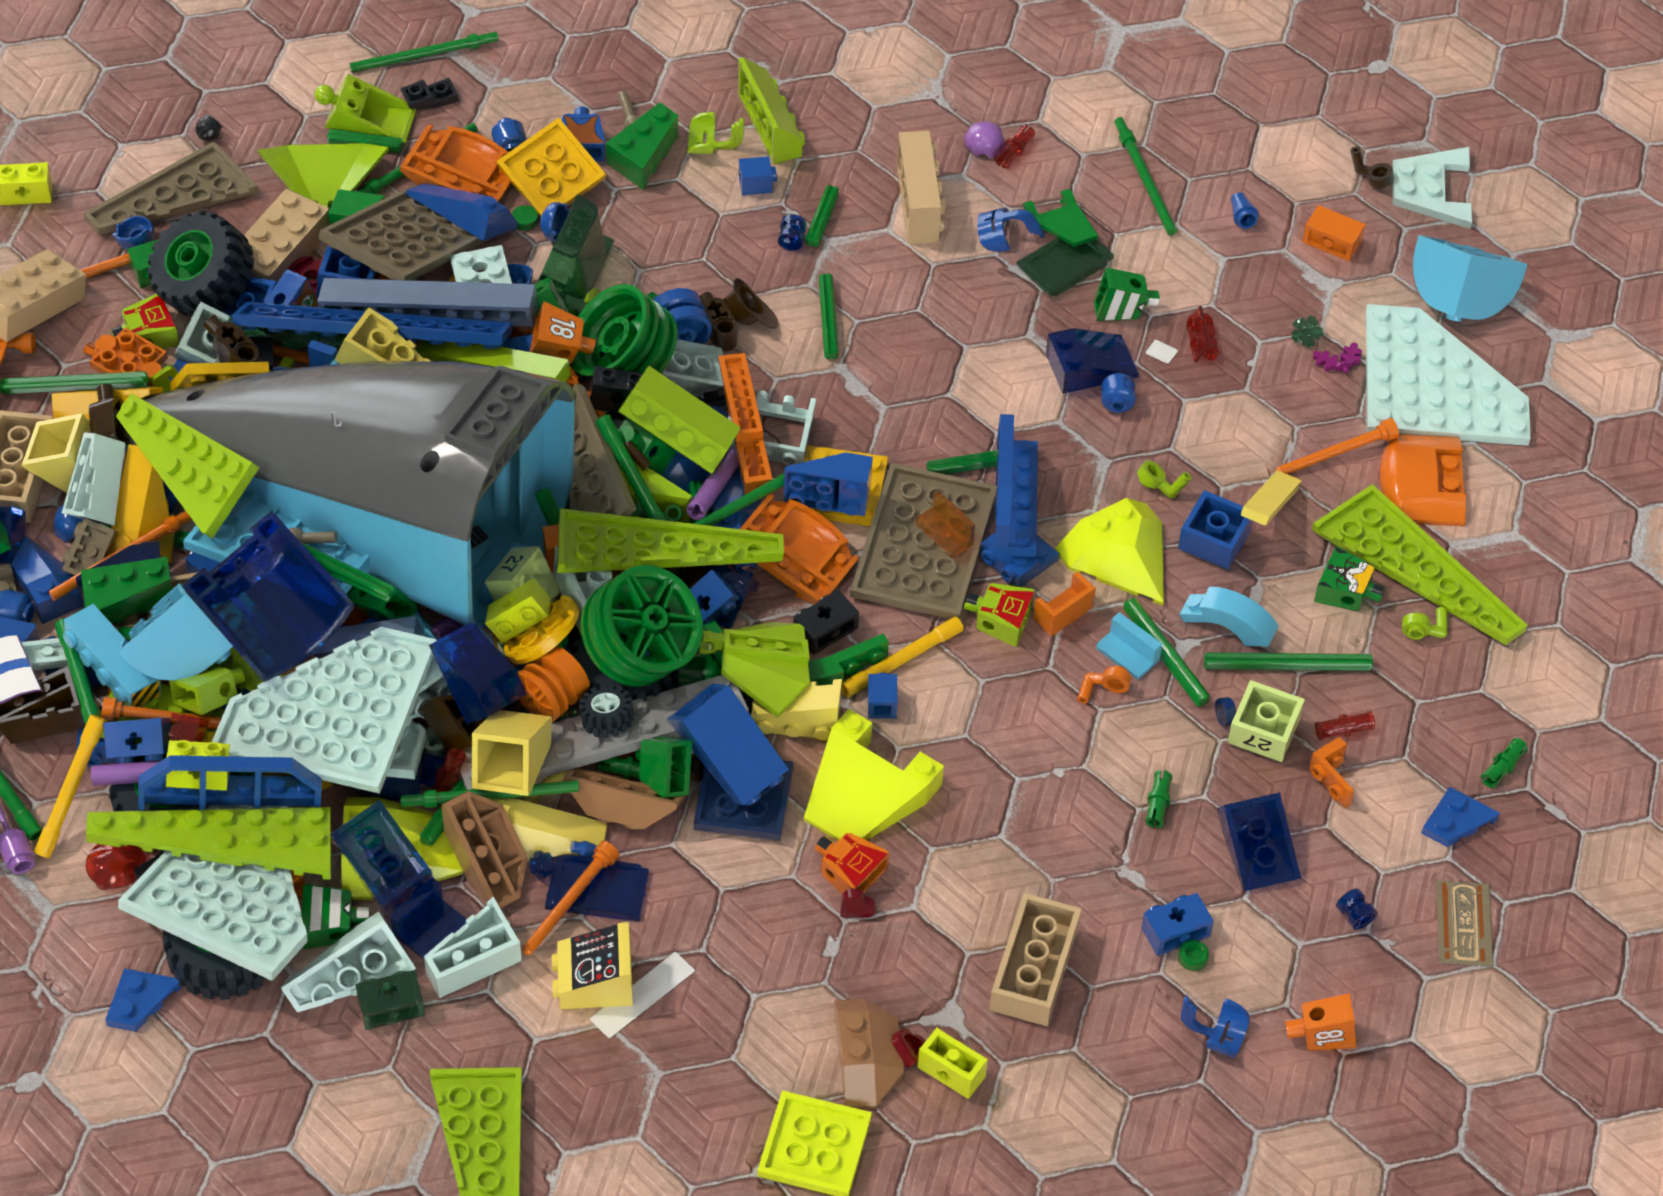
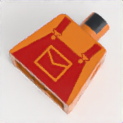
(851, 862)

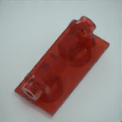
(1201, 335)

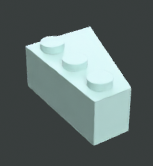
(96, 479)
(473, 952)

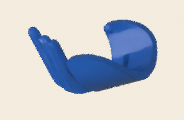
(996, 239)
(1230, 1013)

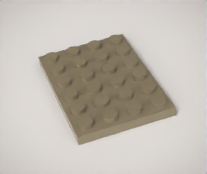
(399, 237)
(902, 562)

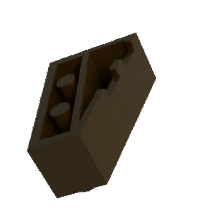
(43, 712)
(449, 724)

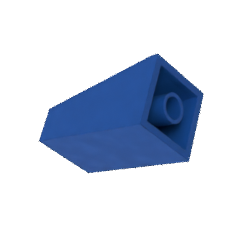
(729, 743)

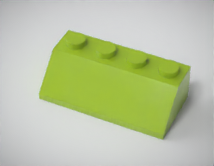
(769, 112)
(679, 420)

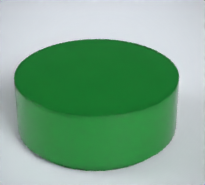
(526, 217)
(1193, 955)

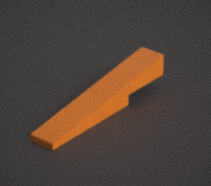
(745, 413)

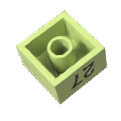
(518, 568)
(1266, 721)

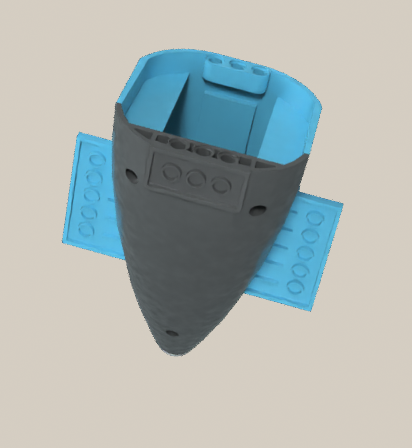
(406, 473)

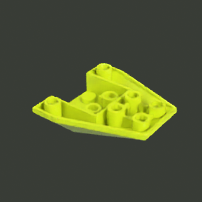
(412, 821)

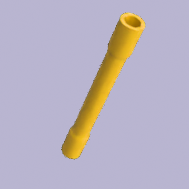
(939, 635)
(88, 741)

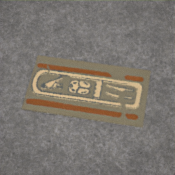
(1464, 923)

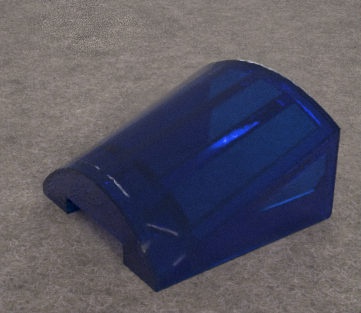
(271, 599)

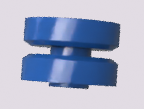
(689, 314)

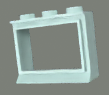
(784, 453)

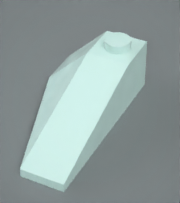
(361, 954)

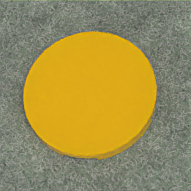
(545, 634)

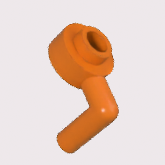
(1114, 679)

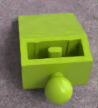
(365, 109)
(664, 493)

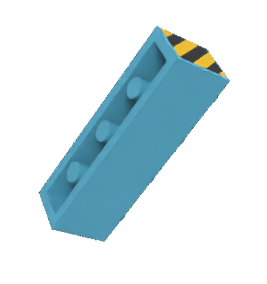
(98, 647)

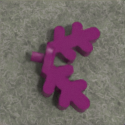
(1349, 357)

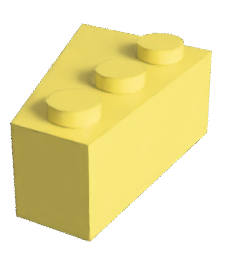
(808, 716)

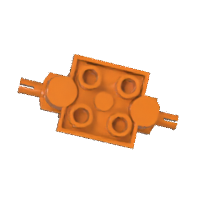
(125, 354)

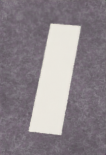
(645, 994)

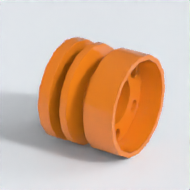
(553, 683)

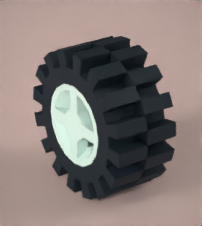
(606, 711)

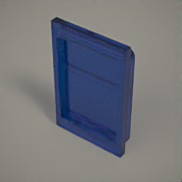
(613, 893)

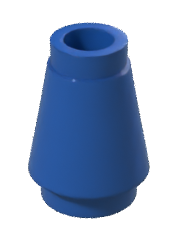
(1243, 211)

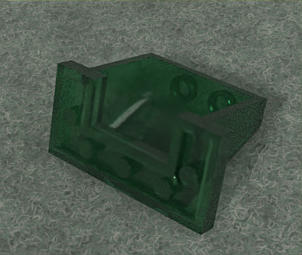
(578, 254)

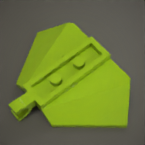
(323, 169)
(764, 661)

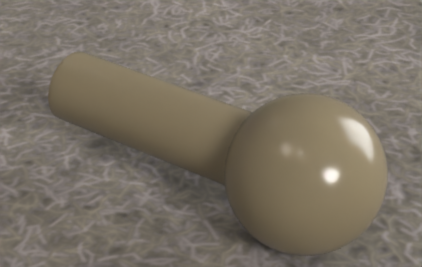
(627, 108)
(314, 537)

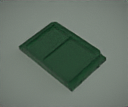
(1062, 266)

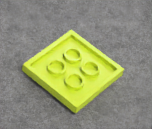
(814, 1144)

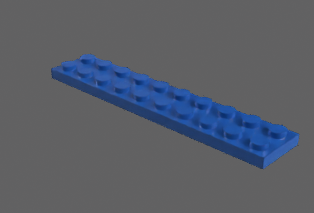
(334, 321)

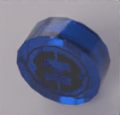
(1225, 710)

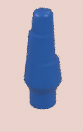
(583, 848)

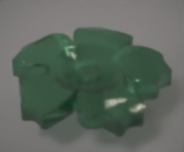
(1307, 331)

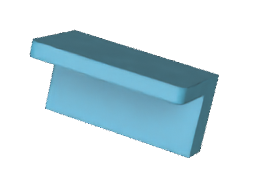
(1130, 646)

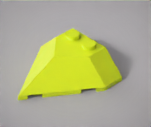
(1119, 548)

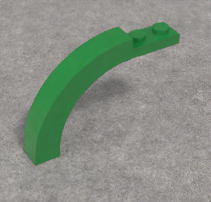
(842, 663)

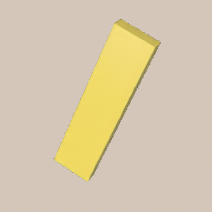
(1271, 497)

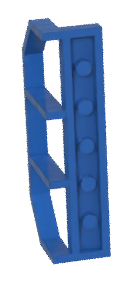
(1015, 492)
(296, 790)

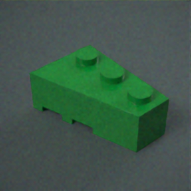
(642, 144)
(126, 587)

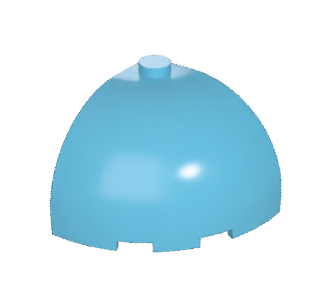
(1464, 278)
(175, 640)

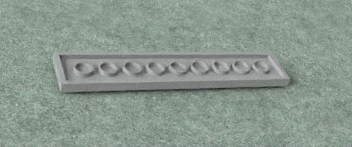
(575, 747)

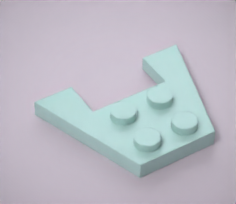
(1421, 185)

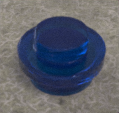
(541, 864)

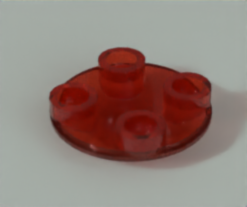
(113, 865)

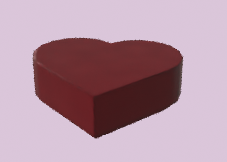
(856, 904)
(907, 1045)

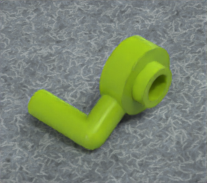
(1153, 476)
(1418, 625)

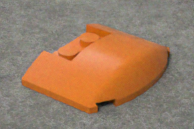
(457, 161)
(1425, 478)
(814, 548)

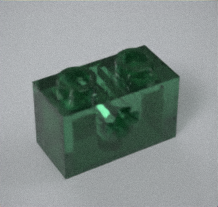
(403, 1002)

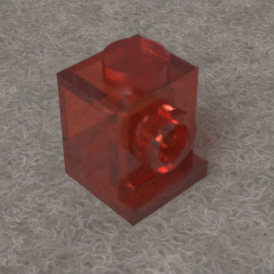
(188, 728)

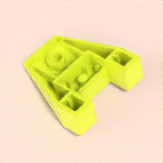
(863, 791)

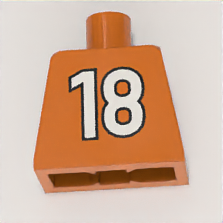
(559, 334)
(1325, 1024)

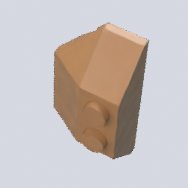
(619, 799)
(485, 847)
(866, 1052)

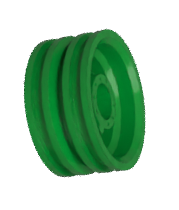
(628, 332)
(655, 617)

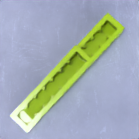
(514, 359)

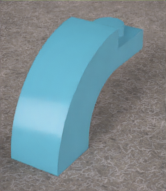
(1234, 612)

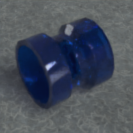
(792, 231)
(1357, 910)

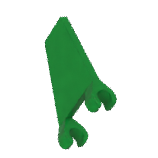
(1065, 222)

